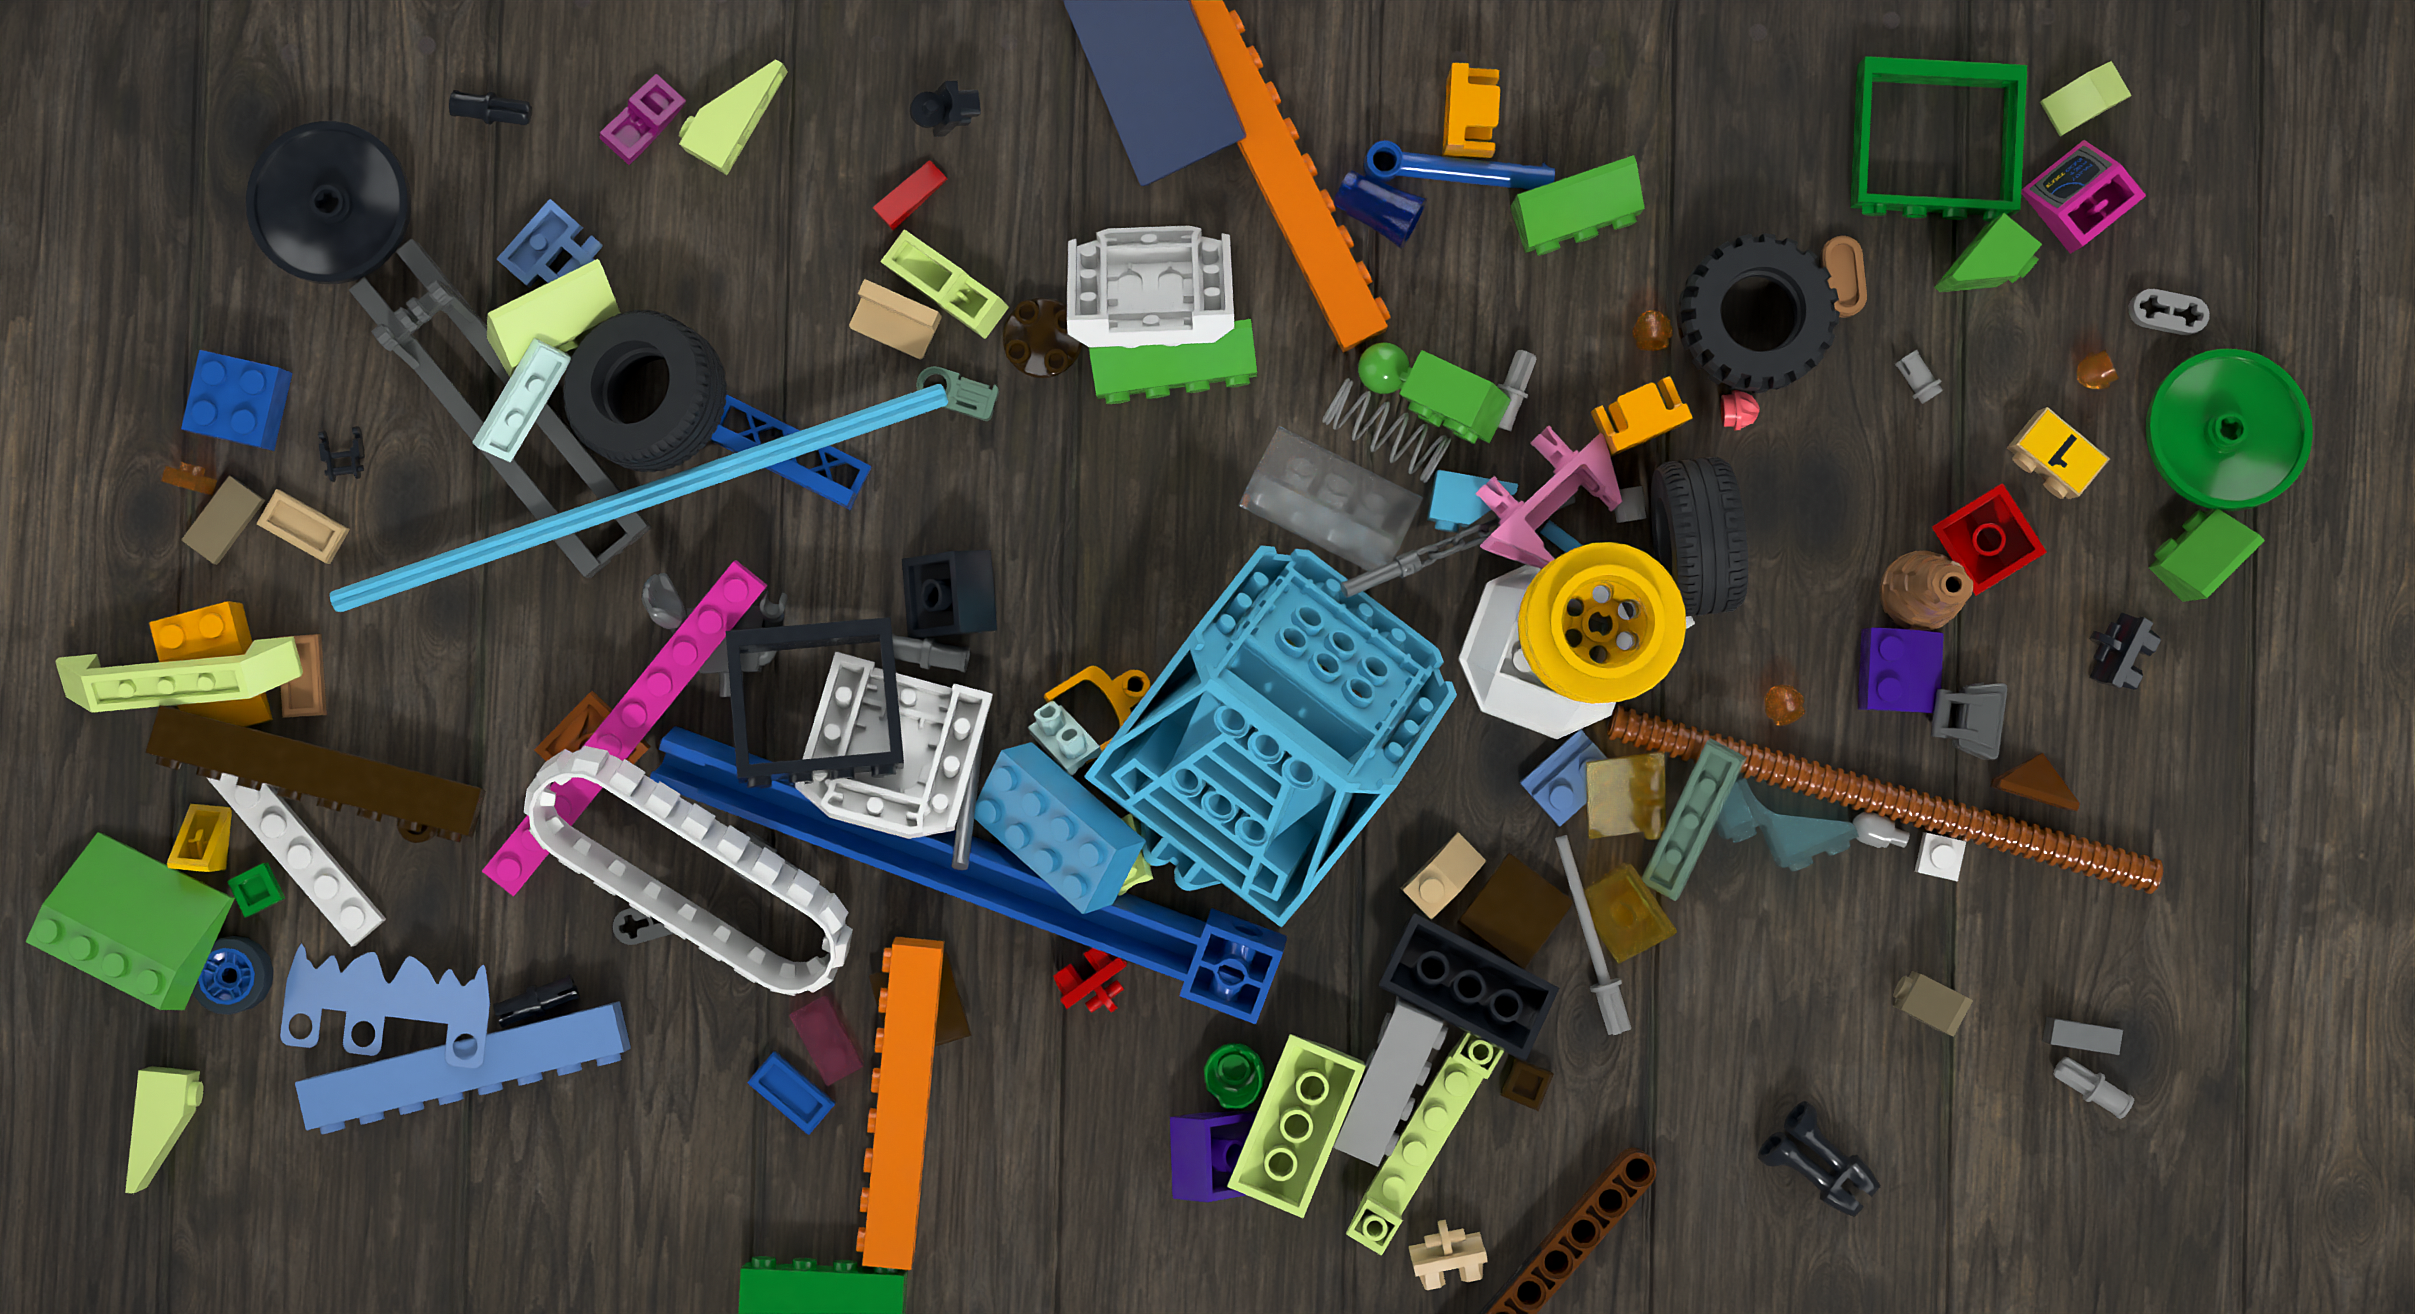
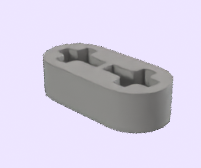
(2167, 321)

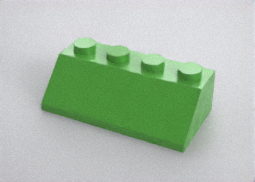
(1158, 368)

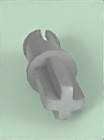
(1515, 385)
(2093, 1087)

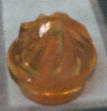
(1652, 331)
(2096, 371)
(1784, 704)

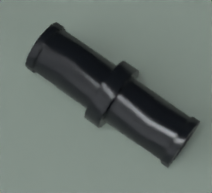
(536, 1000)

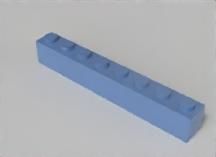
(425, 1074)

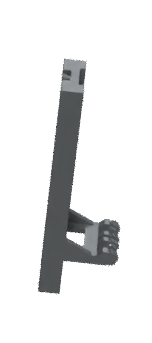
(395, 334)

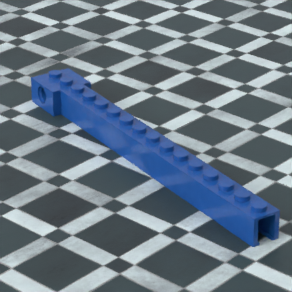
(1221, 960)

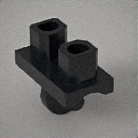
(945, 108)
(2119, 650)

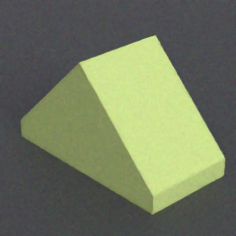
(2085, 98)

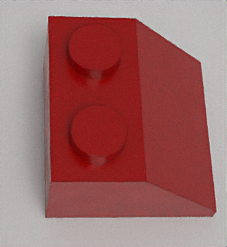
(1989, 538)

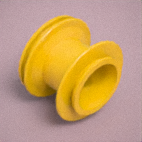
(1655, 627)

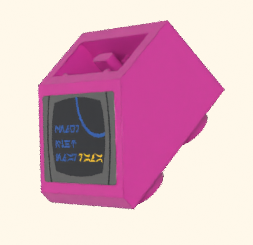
(2082, 195)

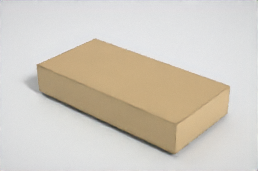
(303, 526)

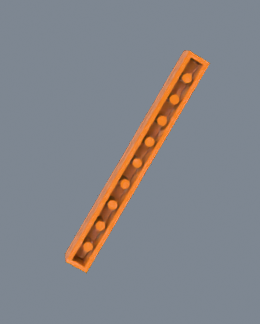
(1289, 186)

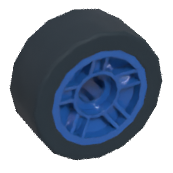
(252, 981)

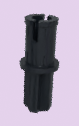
(489, 108)

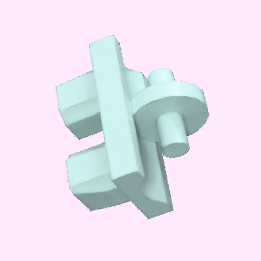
(1063, 737)

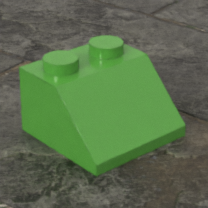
(1994, 256)
(2204, 554)

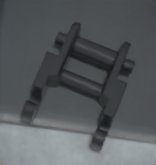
(355, 453)

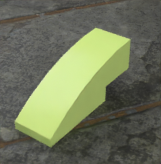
(945, 284)

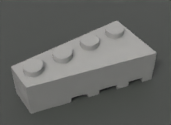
(1389, 1081)

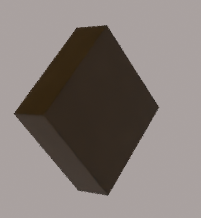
(1526, 1084)

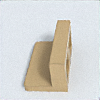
(894, 320)

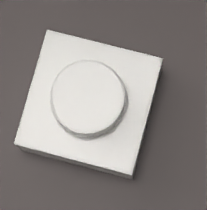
(1940, 856)

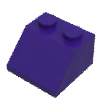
(1899, 669)
(1206, 1153)

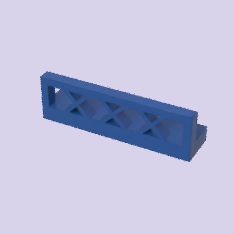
(790, 468)

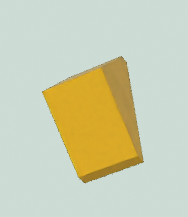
(202, 839)

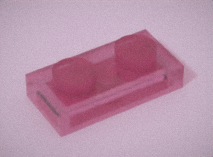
(826, 1040)

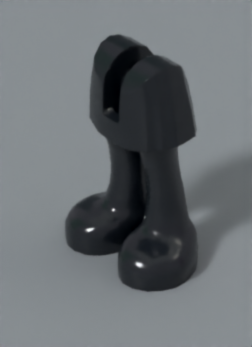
(1803, 1126)

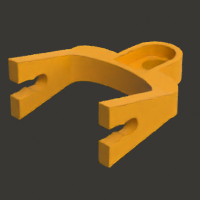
(1114, 690)

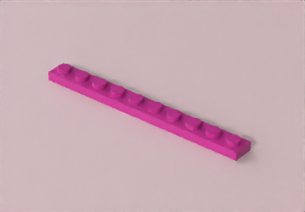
(637, 713)

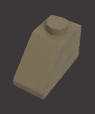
(1931, 1002)

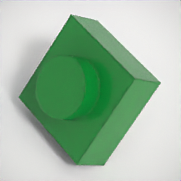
(256, 889)

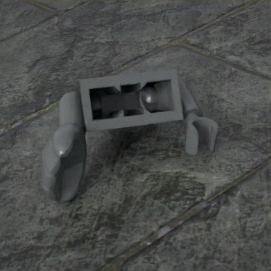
(669, 612)

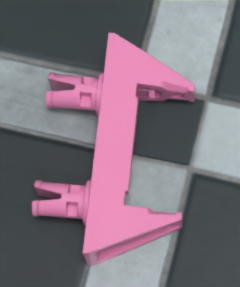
(1519, 520)

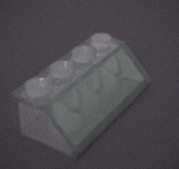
(1330, 501)

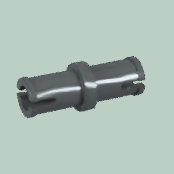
(930, 653)

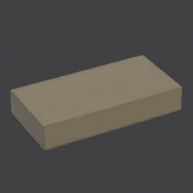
(223, 520)

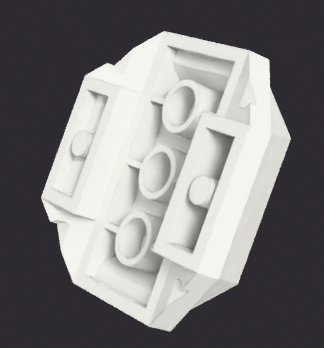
(1503, 677)

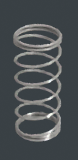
(1337, 406)

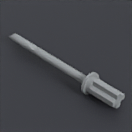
(1607, 989)

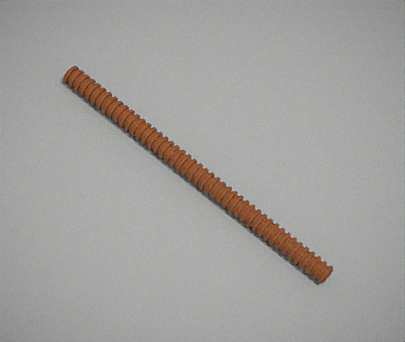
(1896, 802)

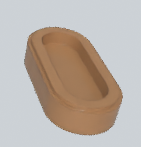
(1846, 265)

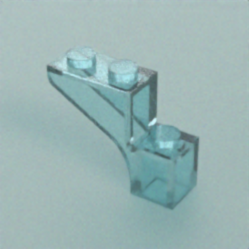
(1789, 838)

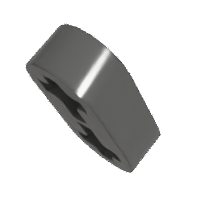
(644, 934)

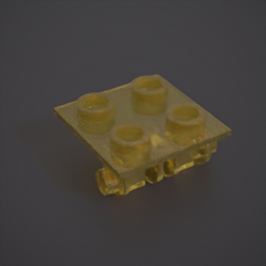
(1626, 796)

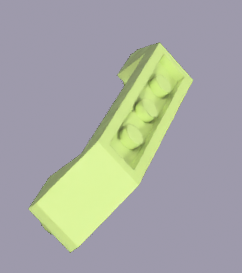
(237, 677)
(1421, 1141)

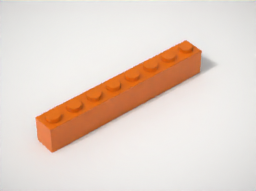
(902, 1102)

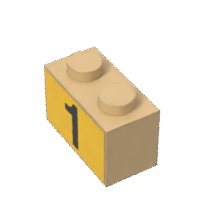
(2057, 454)

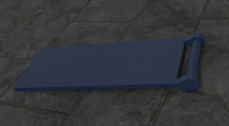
(1157, 81)

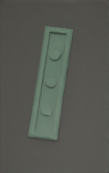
(1693, 819)

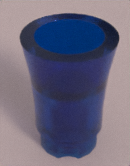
(1380, 206)

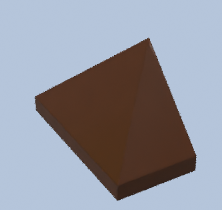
(2039, 782)

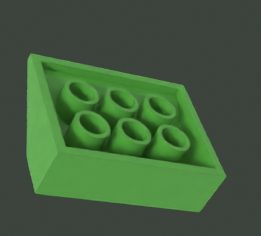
(132, 923)

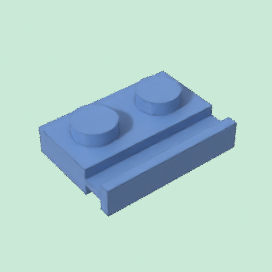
(1560, 779)

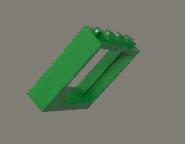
(1952, 73)

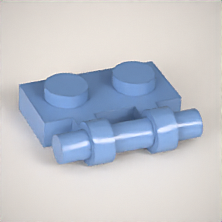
(542, 243)

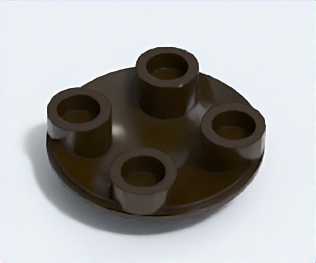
(1039, 339)

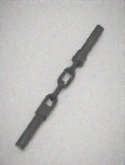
(1410, 562)

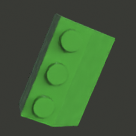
(1578, 206)

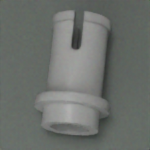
(1919, 377)

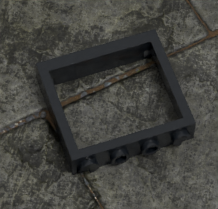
(803, 637)

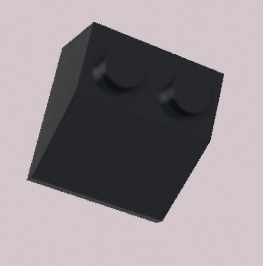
(949, 594)

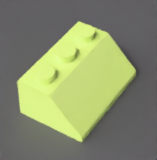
(554, 314)

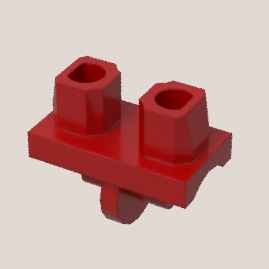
(1075, 988)

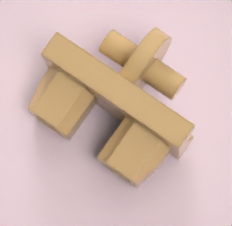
(1446, 1252)

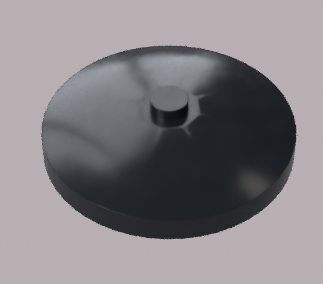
(328, 202)

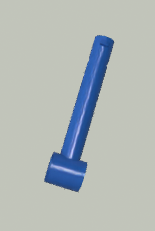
(1456, 169)

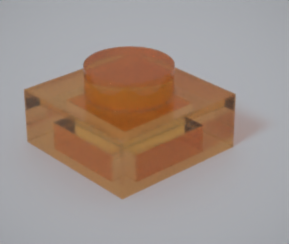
(189, 477)

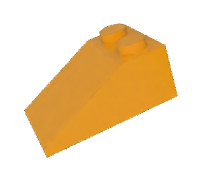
(211, 633)

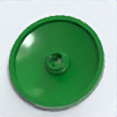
(2229, 429)

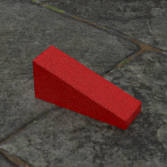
(909, 195)

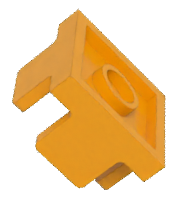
(1470, 111)
(1641, 416)

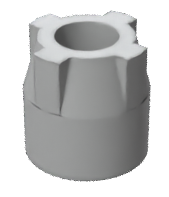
(1632, 505)

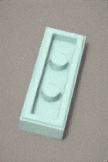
(522, 400)

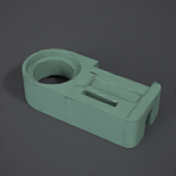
(965, 394)

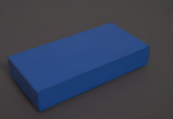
(791, 1092)

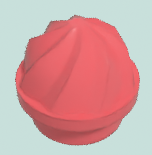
(1738, 410)

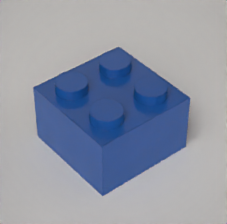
(236, 400)

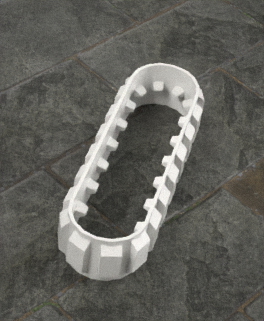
(665, 904)

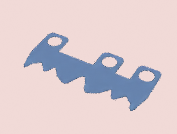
(369, 998)

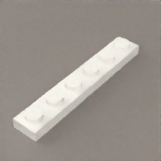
(303, 858)

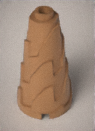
(1924, 590)

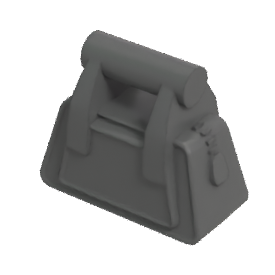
(1976, 721)

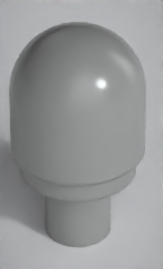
(1879, 831)

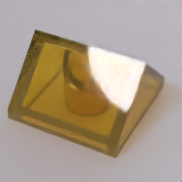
(1626, 913)

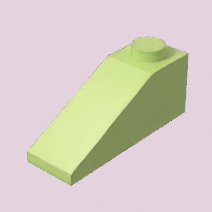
(728, 121)
(161, 1112)

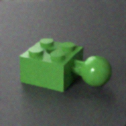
(1436, 390)

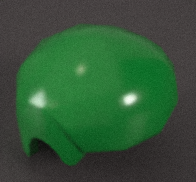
(1234, 1075)

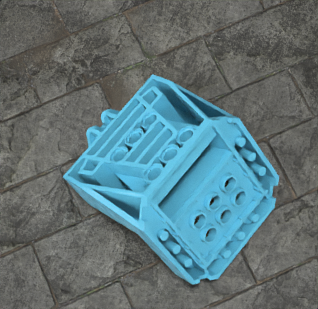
(1255, 755)

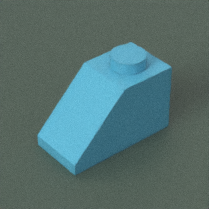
(1455, 501)

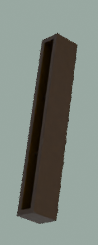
(315, 772)

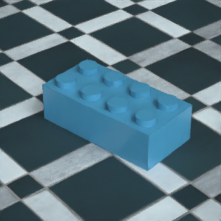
(1057, 827)

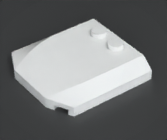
(1149, 287)
(938, 741)

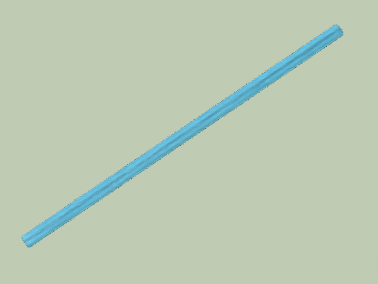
(639, 498)

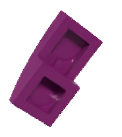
(643, 119)

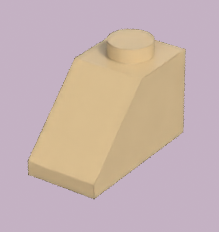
(1443, 875)

